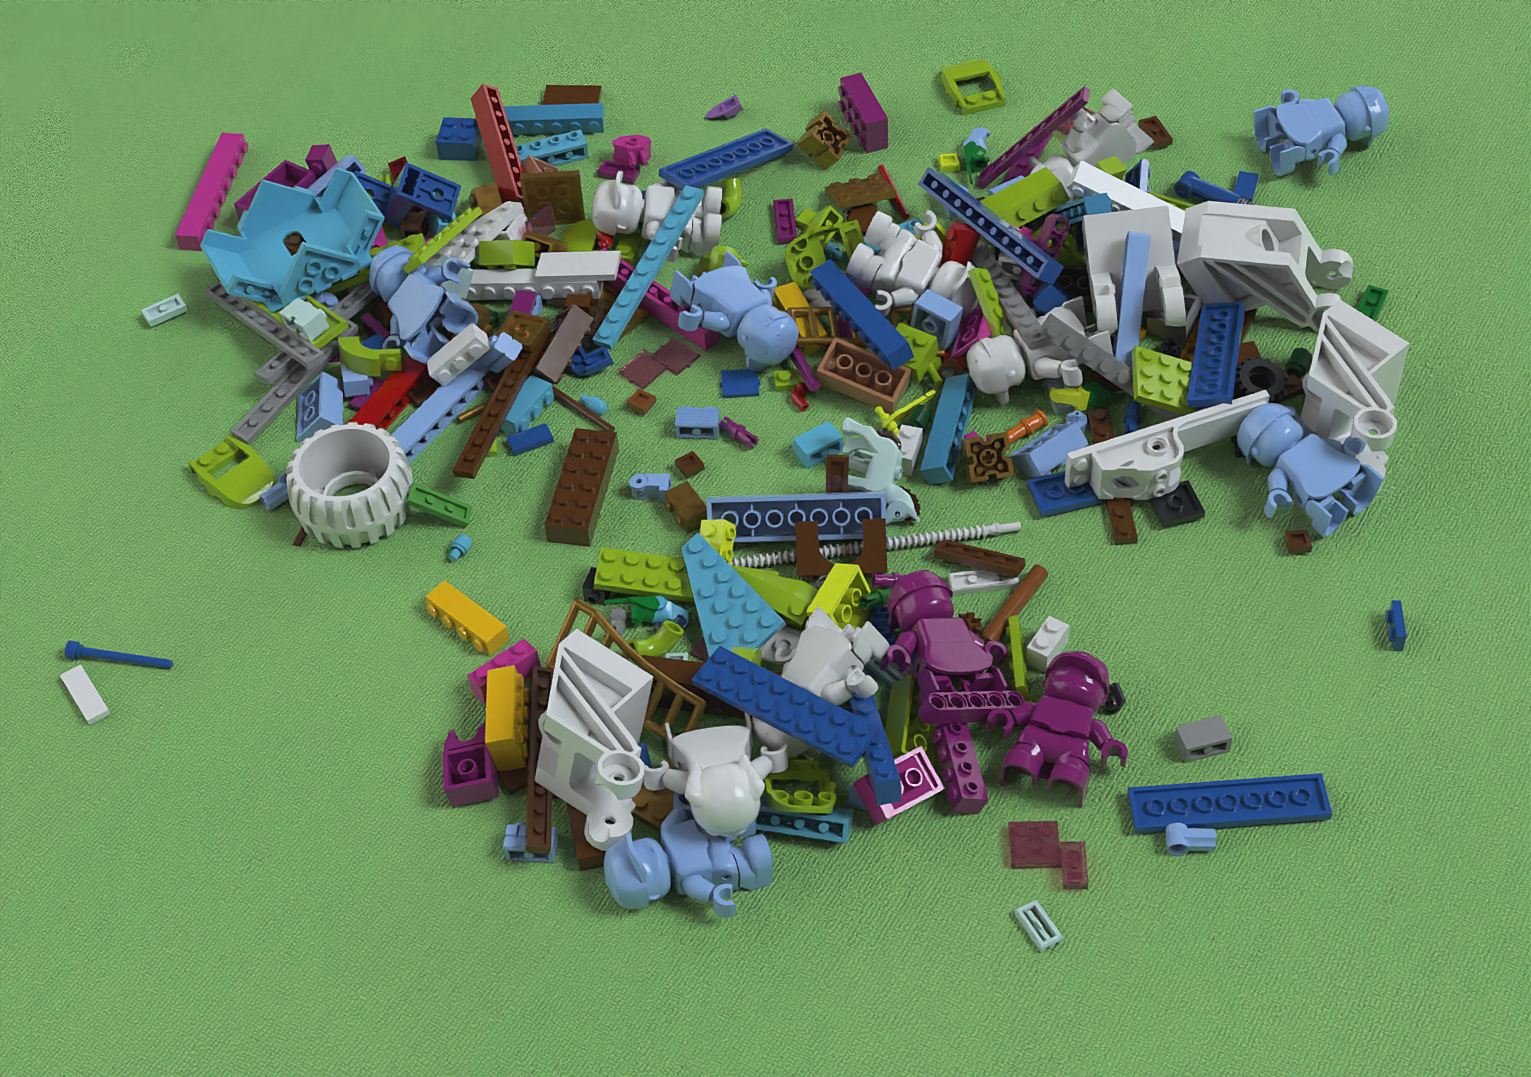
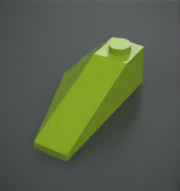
(784, 595)

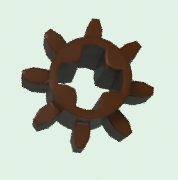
(973, 624)

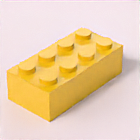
(507, 718)

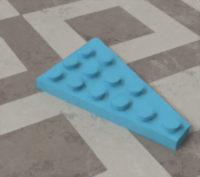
(725, 602)

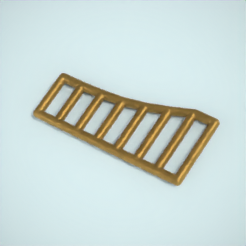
(811, 313)
(629, 653)

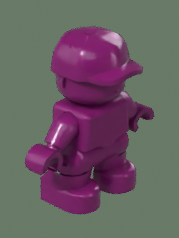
(937, 643)
(1061, 724)

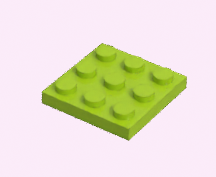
(1161, 380)

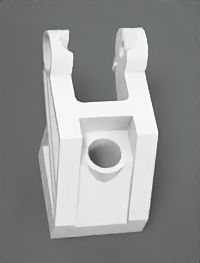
(1104, 253)
(1260, 259)
(1354, 383)
(594, 735)

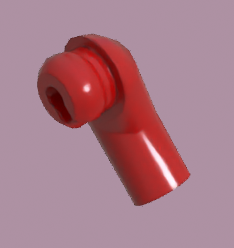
(798, 395)

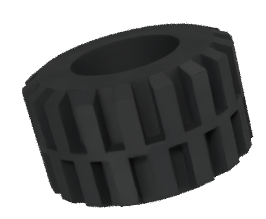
(1262, 373)

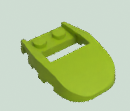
(966, 71)
(582, 238)
(807, 253)
(240, 485)
(802, 801)

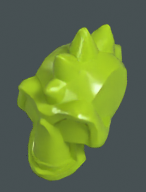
(715, 259)

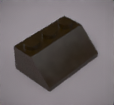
(1075, 281)

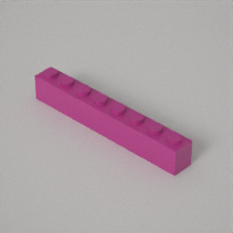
(211, 190)
(663, 308)

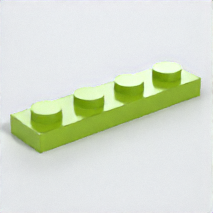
(989, 302)
(1017, 652)

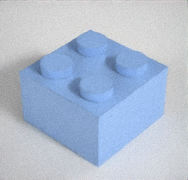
(937, 317)

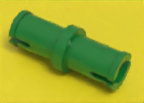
(876, 598)

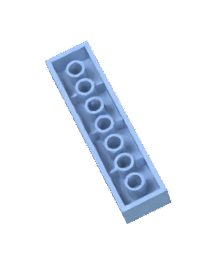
(775, 515)

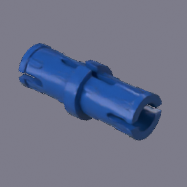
(1132, 417)

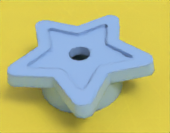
(853, 798)

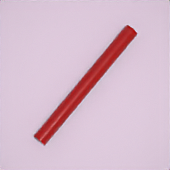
(898, 201)

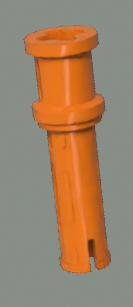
(1027, 426)

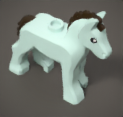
(882, 470)

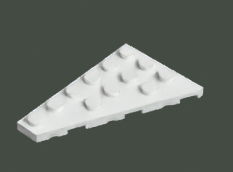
(466, 243)

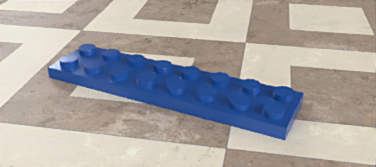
(726, 159)
(1216, 354)
(786, 706)
(1230, 803)

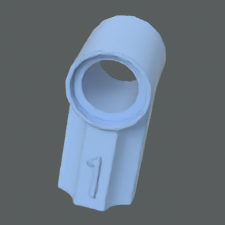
(276, 494)
(1183, 839)

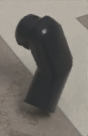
(1117, 700)

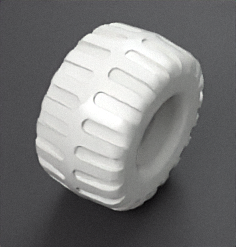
(345, 458)

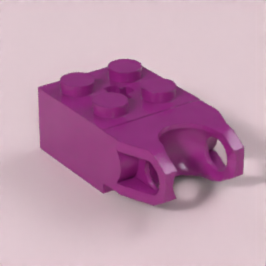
(469, 769)

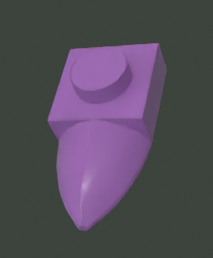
(727, 108)

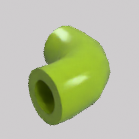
(731, 197)
(660, 642)

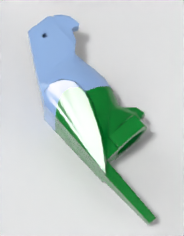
(976, 151)

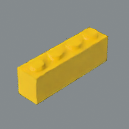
(791, 296)
(466, 618)

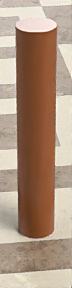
(1014, 603)

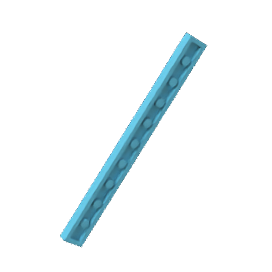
(648, 267)

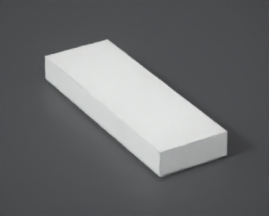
(979, 581)
(85, 694)

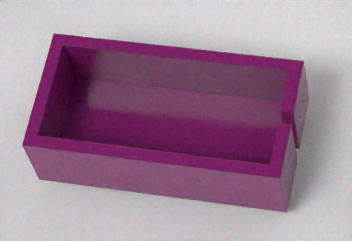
(863, 113)
(284, 174)

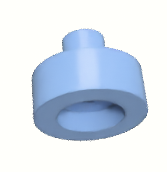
(1078, 417)

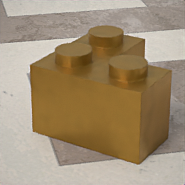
(485, 197)

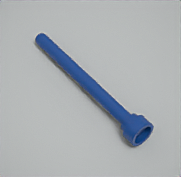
(76, 650)

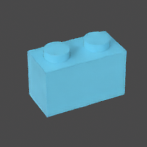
(817, 443)

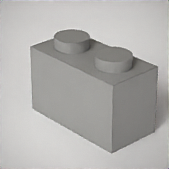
(1202, 739)

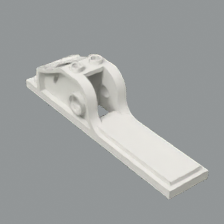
(1152, 471)

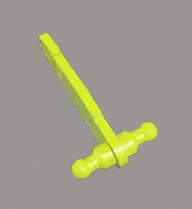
(890, 421)

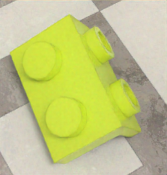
(720, 536)

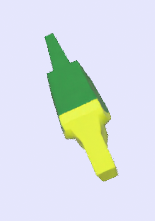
(1085, 396)

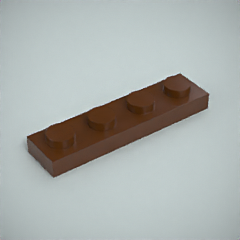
(980, 558)

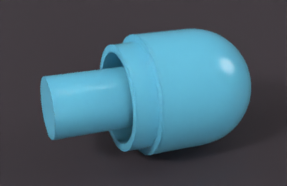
(833, 252)
(594, 404)
(460, 547)

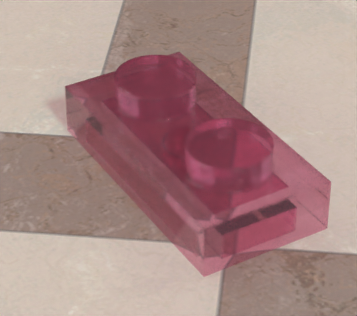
(1074, 865)

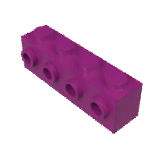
(959, 768)

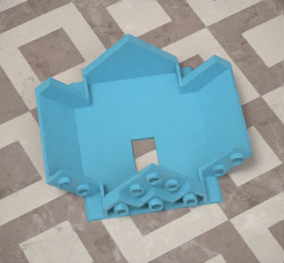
(336, 233)

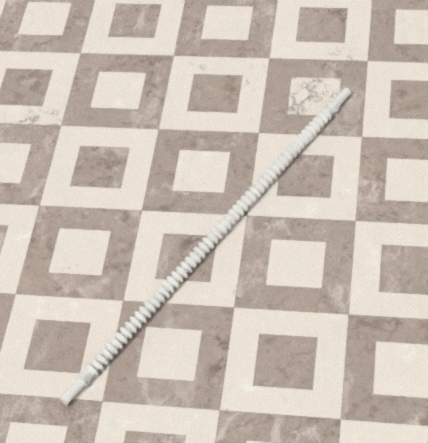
(994, 529)

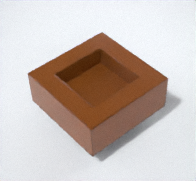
(641, 401)

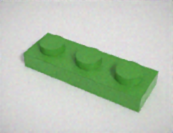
(438, 504)

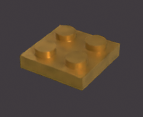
(525, 328)

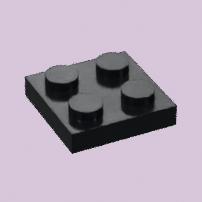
(1178, 506)

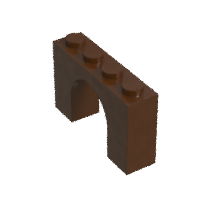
(812, 563)

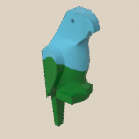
(651, 609)

